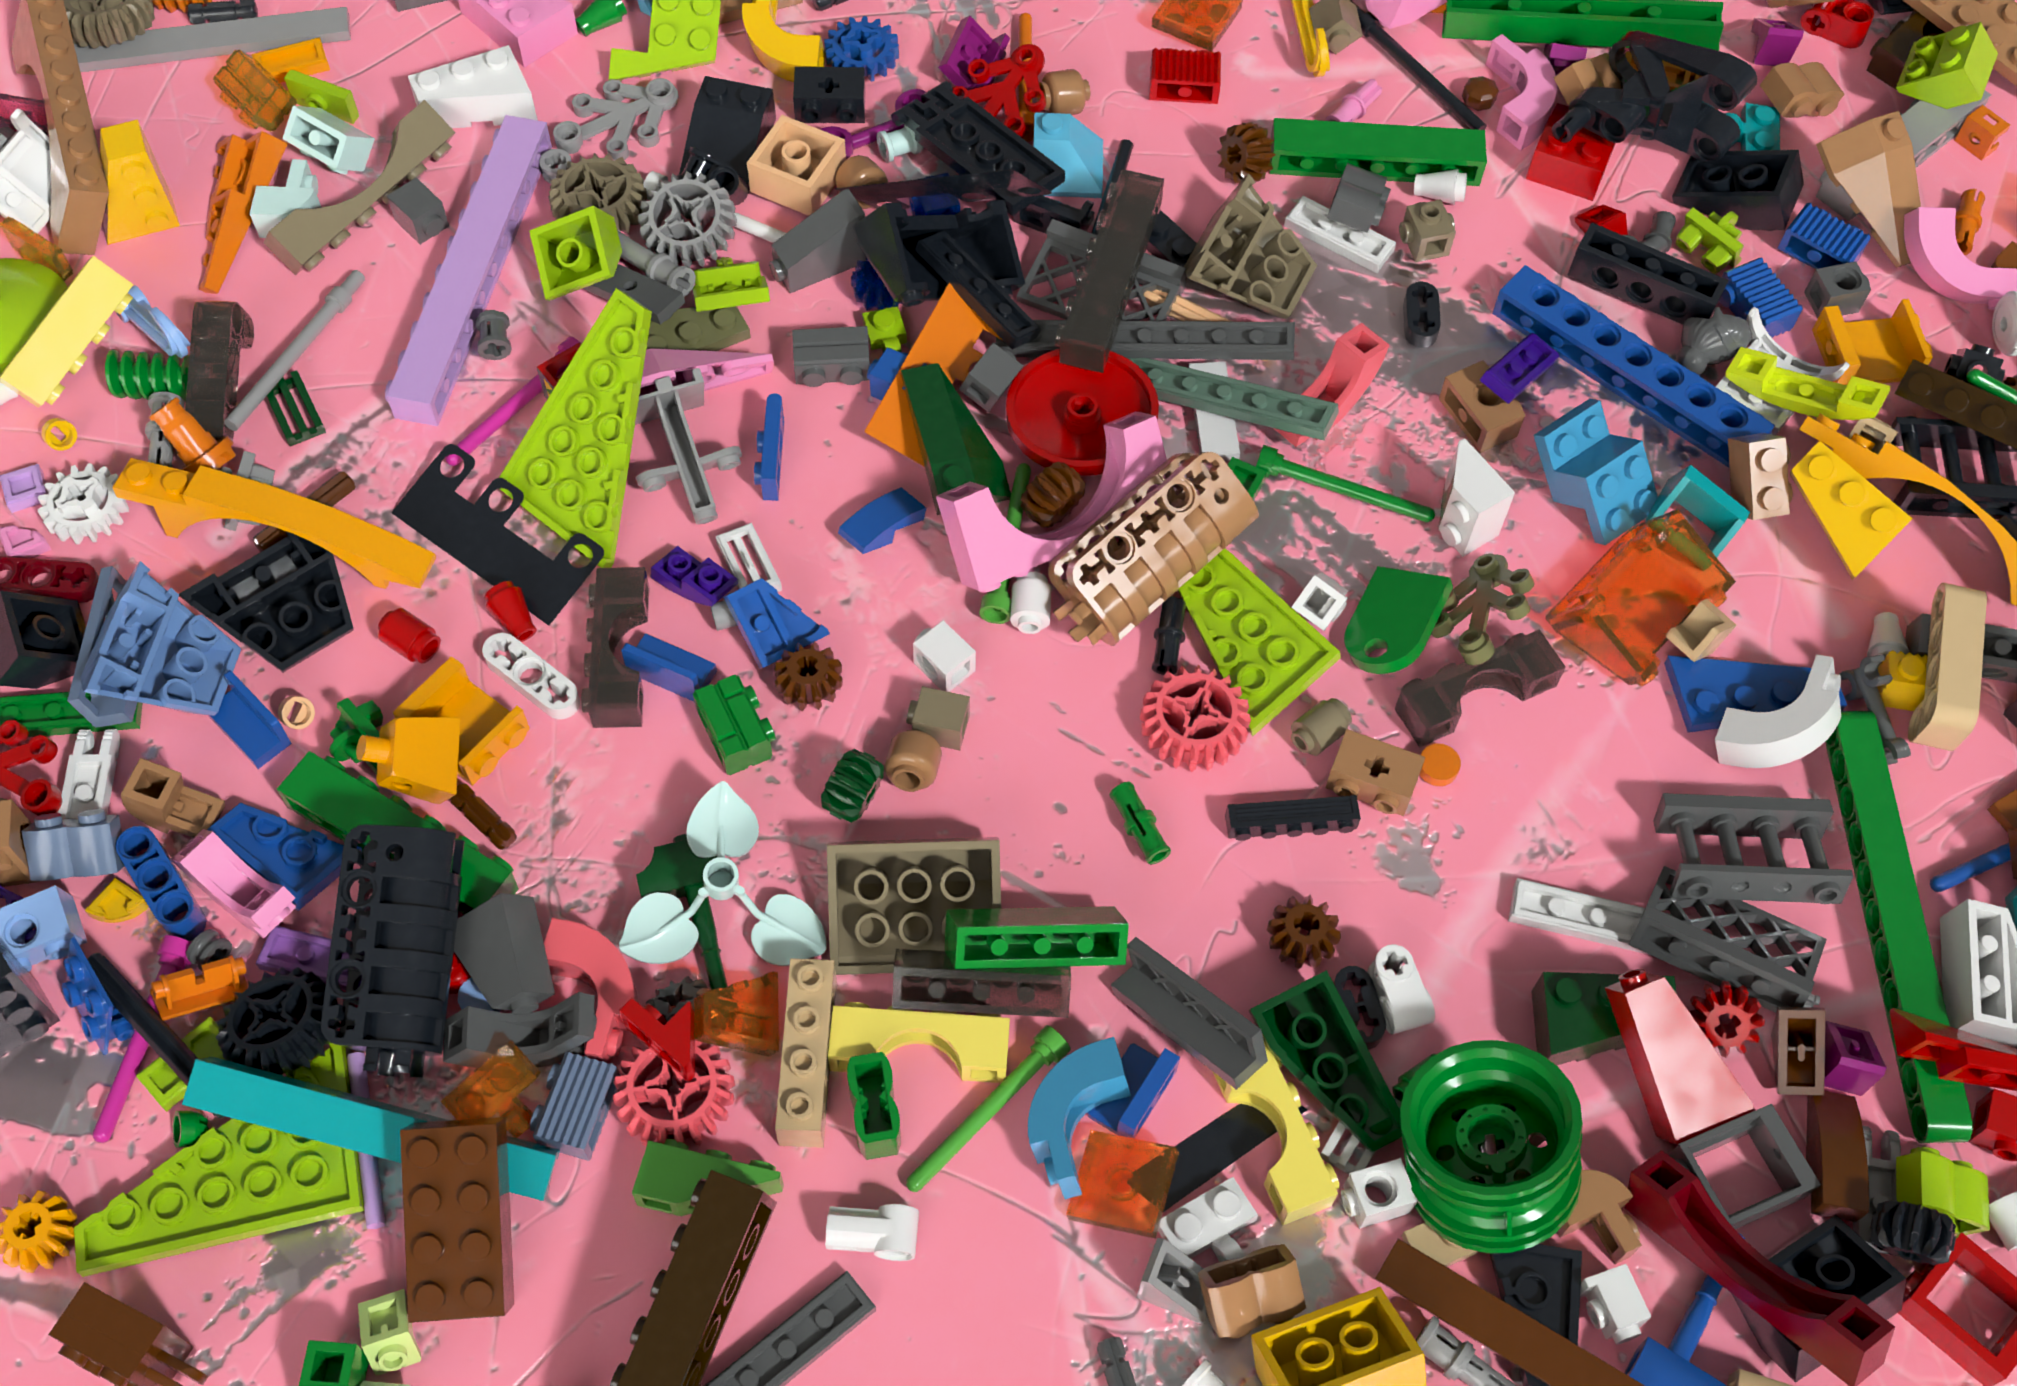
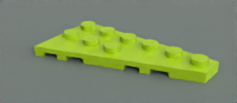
(1255, 637)

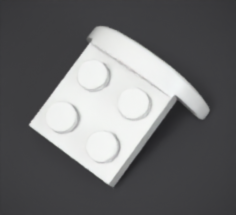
(26, 174)
(1763, 342)

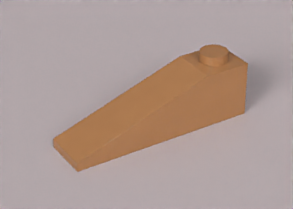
(1879, 175)

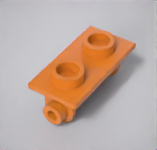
(186, 993)

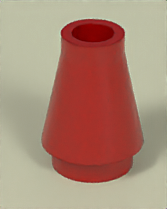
(510, 609)

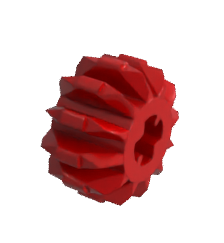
(1739, 1009)

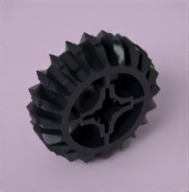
(275, 1023)

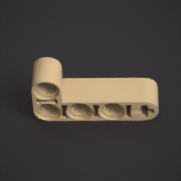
(1953, 669)

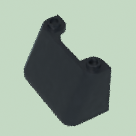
(890, 241)

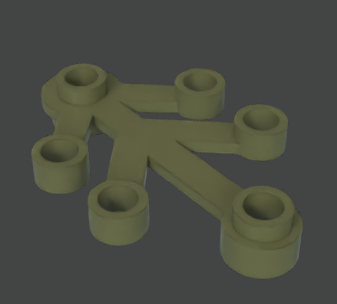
(1484, 575)

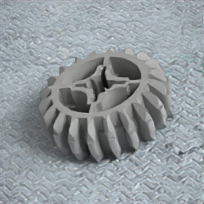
(696, 201)

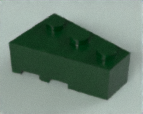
(1575, 1015)

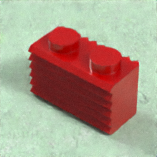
(1185, 76)

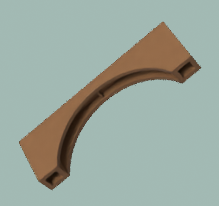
(78, 181)

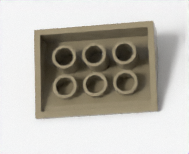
(899, 895)

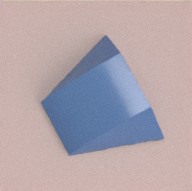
(159, 651)

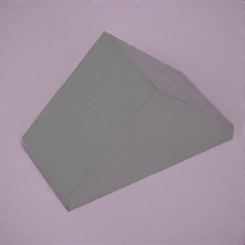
(1173, 1282)

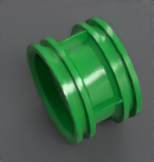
(1492, 1179)

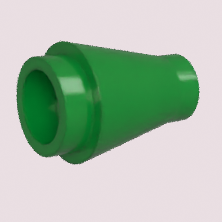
(600, 15)

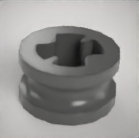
(208, 948)

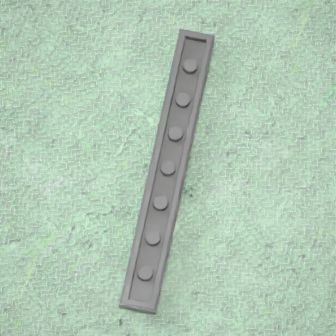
(218, 39)

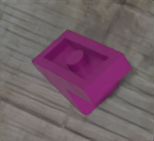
(1776, 41)
(1563, 56)

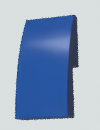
(877, 521)

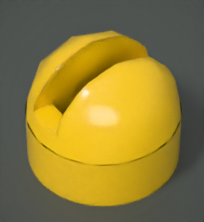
(65, 427)

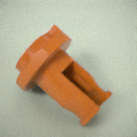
(190, 440)

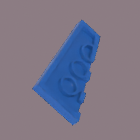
(1712, 685)

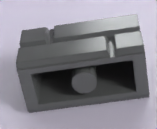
(831, 355)

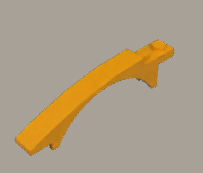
(1896, 463)
(191, 497)

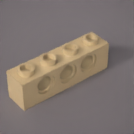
(805, 1053)

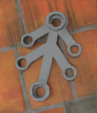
(655, 98)

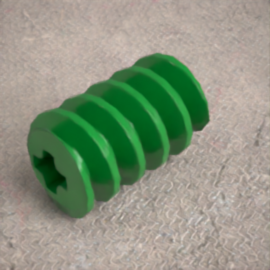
(142, 377)

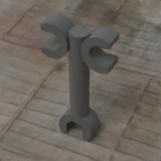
(1865, 685)

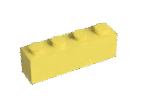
(66, 332)

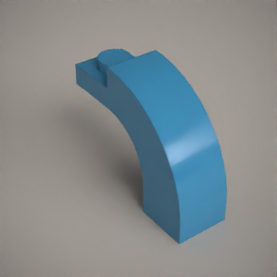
(1063, 1097)

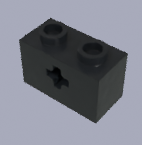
(829, 94)

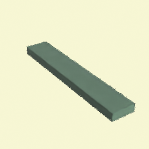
(1240, 399)

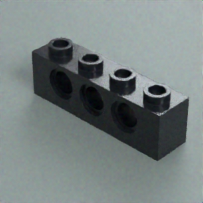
(1645, 276)

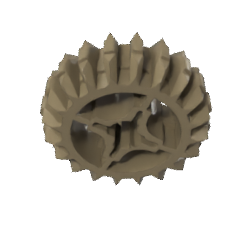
(108, 21)
(602, 183)

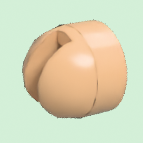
(301, 716)

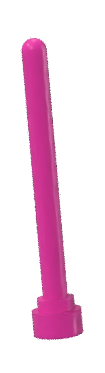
(506, 411)
(172, 959)

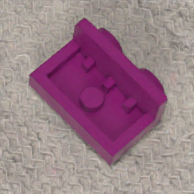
(966, 45)

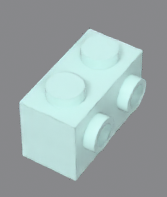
(328, 139)

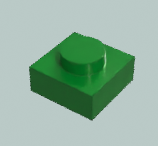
(1249, 475)

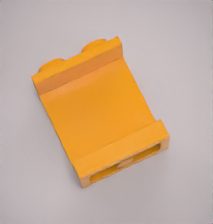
(1874, 348)
(485, 724)

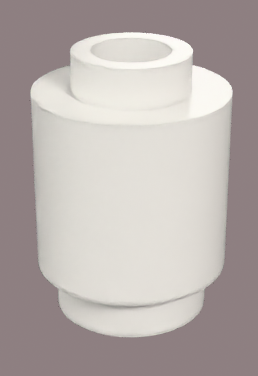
(1031, 603)

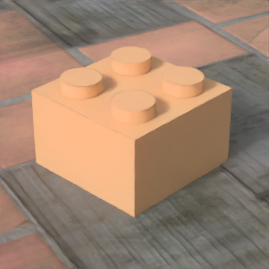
(796, 165)

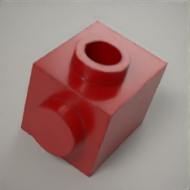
(1996, 1124)

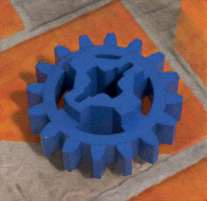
(862, 46)

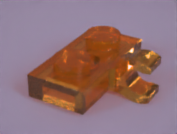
(494, 1090)

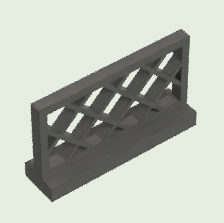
(1073, 244)
(1721, 958)

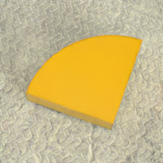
(116, 904)

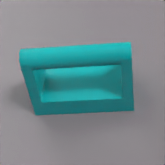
(1705, 502)

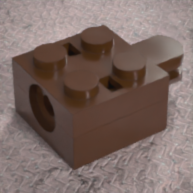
(121, 1342)

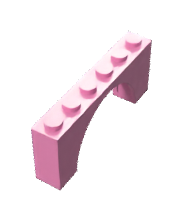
(993, 550)

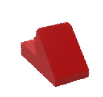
(669, 1040)

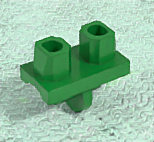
(351, 725)

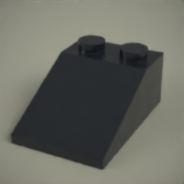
(730, 123)
(1752, 184)

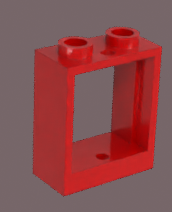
(1983, 1365)

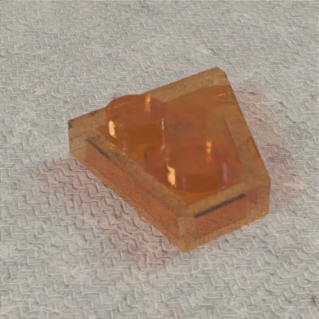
(740, 1016)

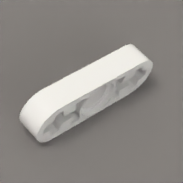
(537, 691)

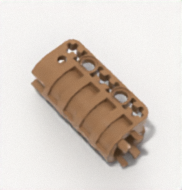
(1153, 551)

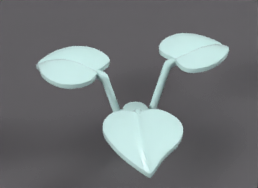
(721, 826)

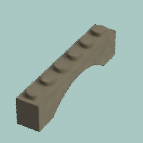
(309, 232)

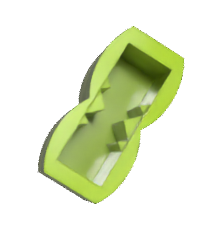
(1946, 1186)

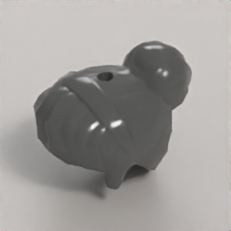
(1711, 340)

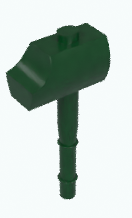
(680, 873)

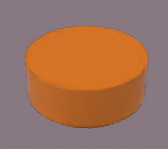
(1440, 765)

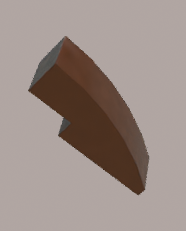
(1837, 1156)

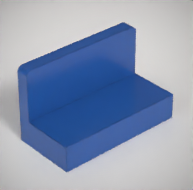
(668, 666)
(250, 724)
(1147, 1081)

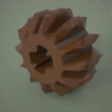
(1246, 151)
(1053, 494)
(821, 674)
(1305, 916)

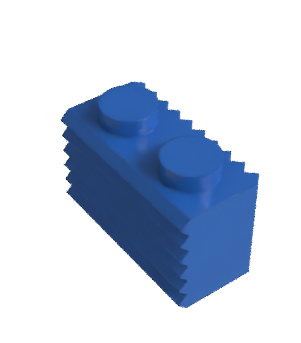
(1822, 239)
(1758, 287)

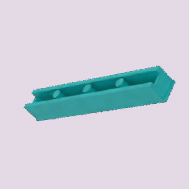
(338, 1117)

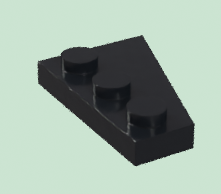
(1544, 1286)

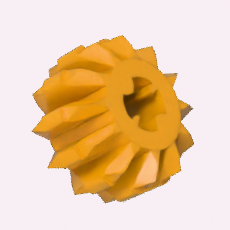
(36, 1231)

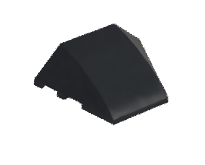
(278, 602)

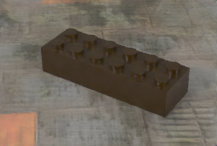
(699, 1286)

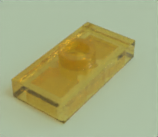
(35, 247)

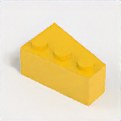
(138, 192)
(1848, 507)

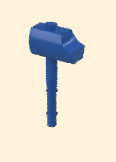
(1670, 1366)

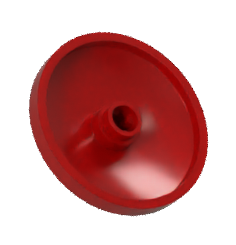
(1061, 409)

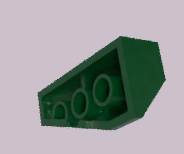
(950, 437)

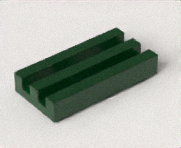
(284, 387)

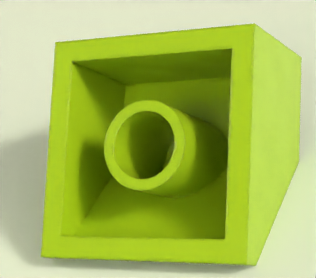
(576, 251)

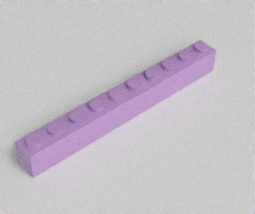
(468, 273)

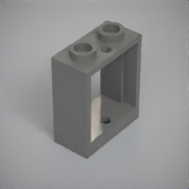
(1776, 1149)

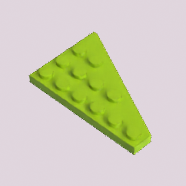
(582, 439)
(228, 1189)

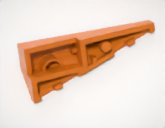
(242, 169)

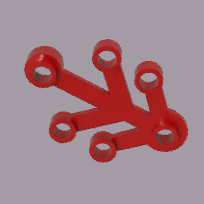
(1004, 92)
(38, 795)

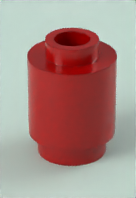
(408, 635)

